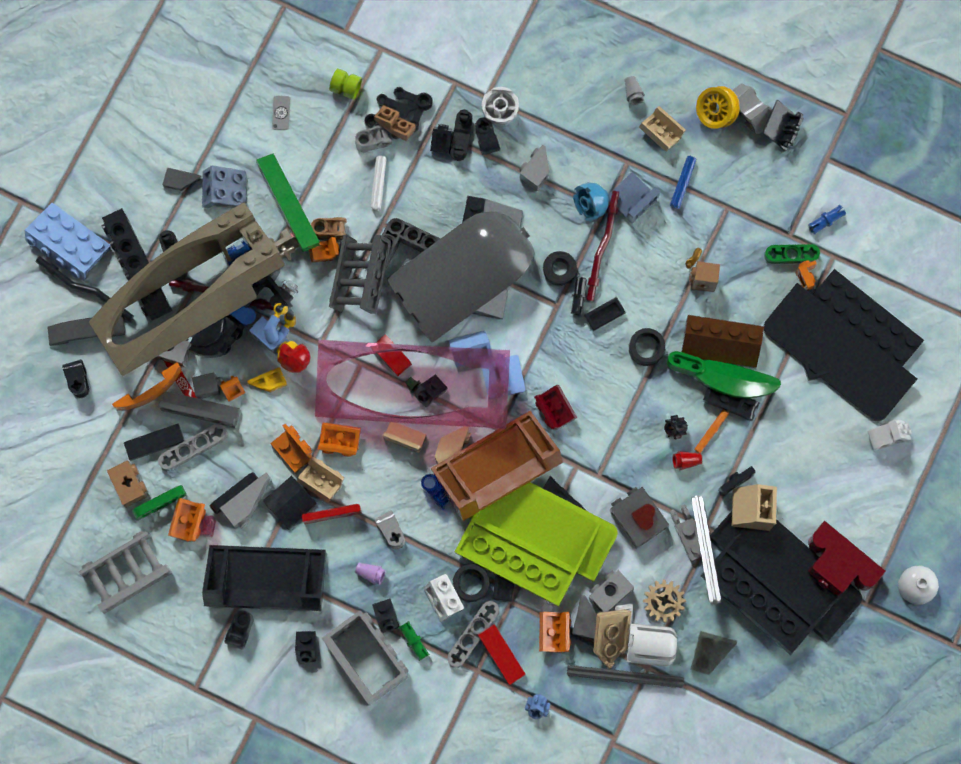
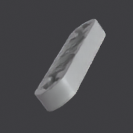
(191, 444)
(470, 632)

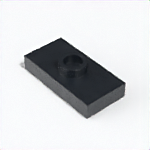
(736, 480)

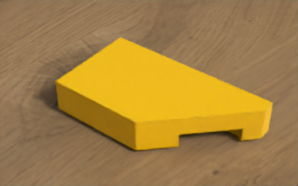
(269, 381)

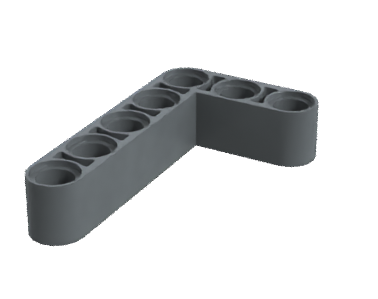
(402, 236)

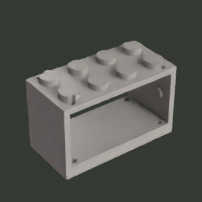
(329, 641)

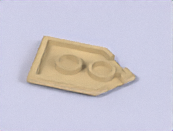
(611, 635)

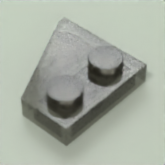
(710, 652)

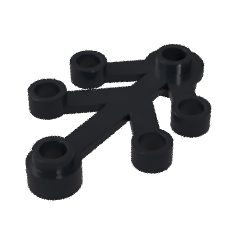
(404, 109)

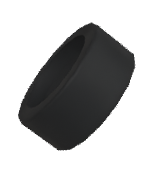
(651, 333)
(471, 568)

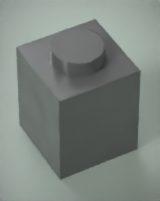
(206, 385)

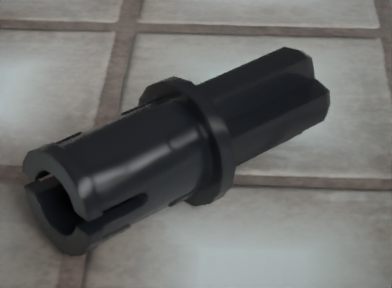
(579, 296)

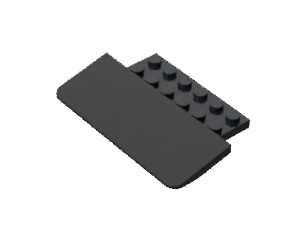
(851, 339)
(771, 584)

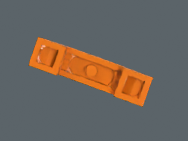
(153, 393)

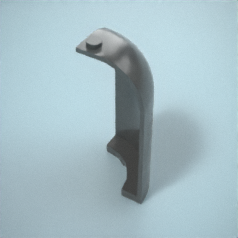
(462, 271)

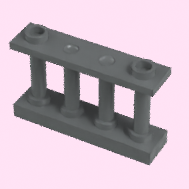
(374, 278)

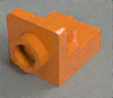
(806, 279)

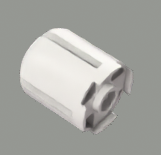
(651, 645)

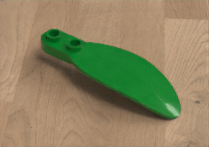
(724, 377)

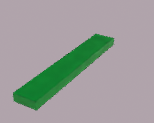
(288, 202)

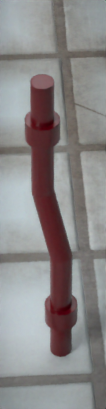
(593, 281)
(189, 286)

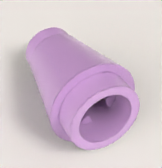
(372, 573)

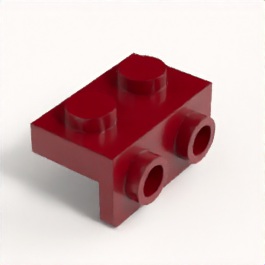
(555, 408)

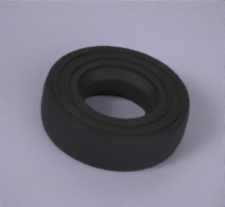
(556, 257)

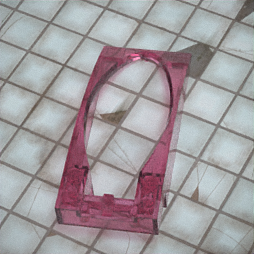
(496, 360)

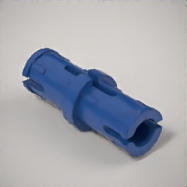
(826, 219)

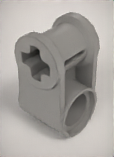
(374, 139)
(390, 527)

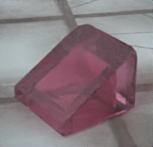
(207, 526)

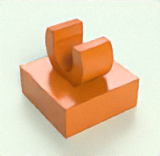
(232, 388)

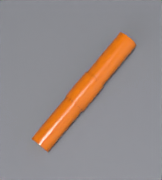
(711, 431)

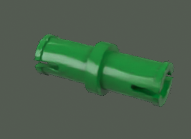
(414, 640)

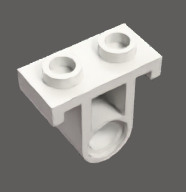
(889, 434)

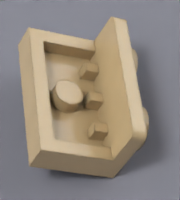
(662, 129)
(321, 479)

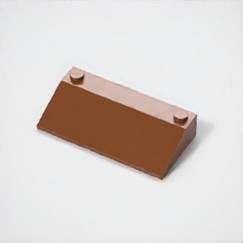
(497, 465)

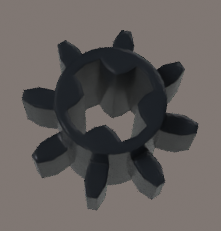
(676, 427)

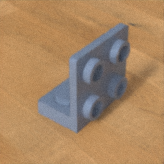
(223, 186)
(634, 197)

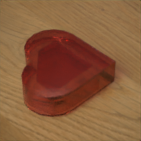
(644, 516)

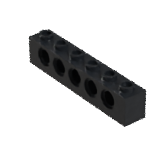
(115, 222)

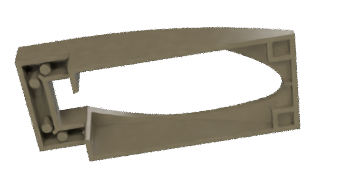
(223, 297)

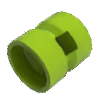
(347, 84)

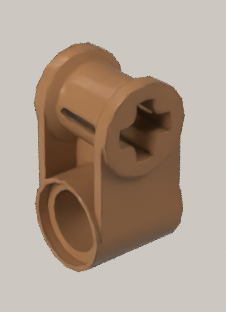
(331, 227)

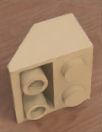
(754, 507)

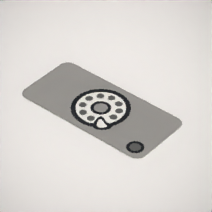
(281, 112)

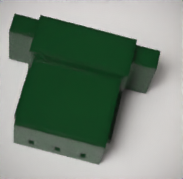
(412, 384)

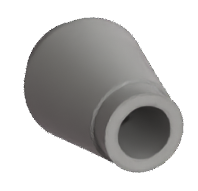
(633, 91)

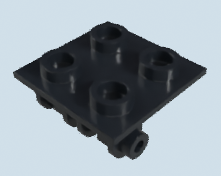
(783, 125)

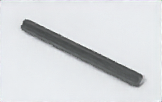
(625, 676)

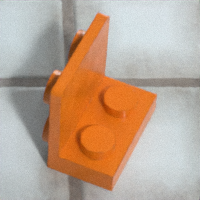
(291, 449)

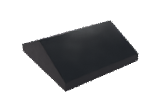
(289, 502)

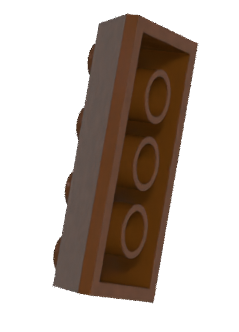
(722, 340)

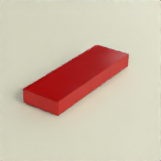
(331, 513)
(501, 654)

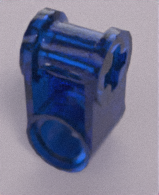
(436, 492)

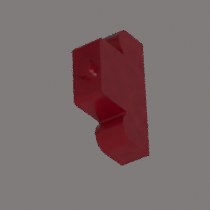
(841, 562)

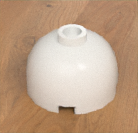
(500, 106)
(918, 585)

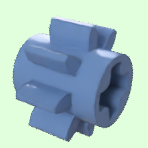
(537, 706)

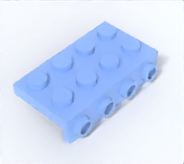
(66, 241)

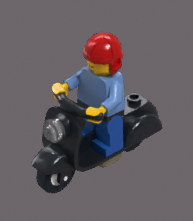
(217, 338)

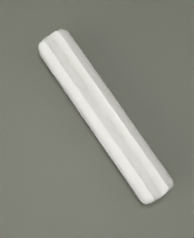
(378, 183)

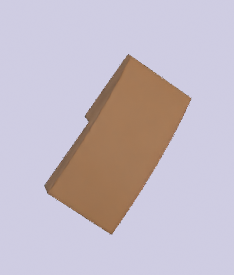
(391, 122)

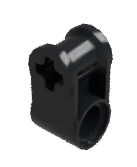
(487, 139)
(76, 375)
(239, 630)

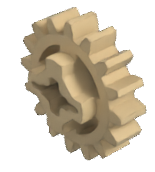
(676, 605)

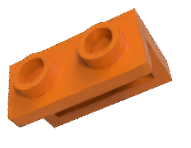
(339, 439)
(187, 520)
(554, 632)

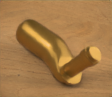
(695, 257)

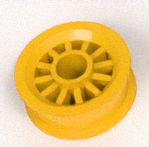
(707, 109)

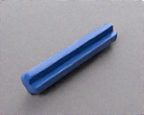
(683, 182)

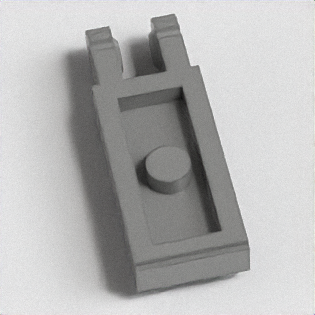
(687, 533)

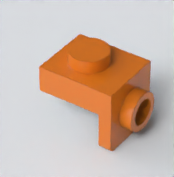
(326, 251)

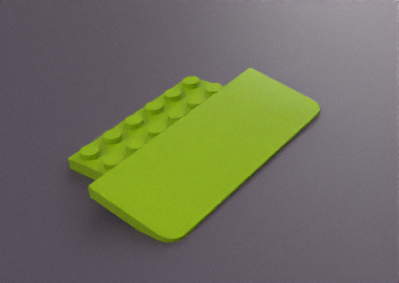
(538, 541)

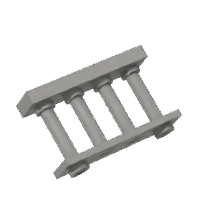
(125, 591)

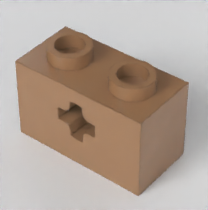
(704, 276)
(131, 494)

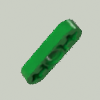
(778, 249)
(159, 502)

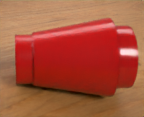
(685, 460)

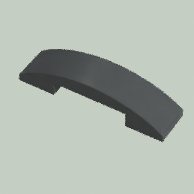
(77, 330)

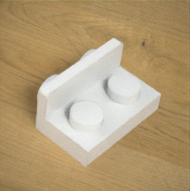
(443, 597)

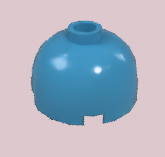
(591, 200)

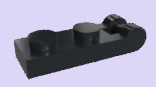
(731, 404)

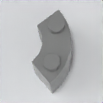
(752, 108)

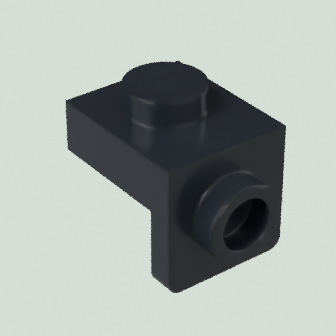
(430, 390)
(385, 616)
(305, 646)

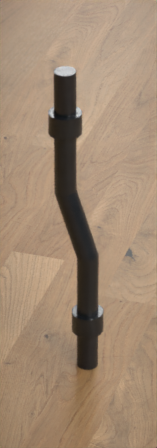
(53, 271)

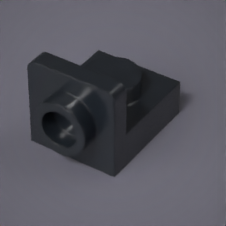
(441, 138)

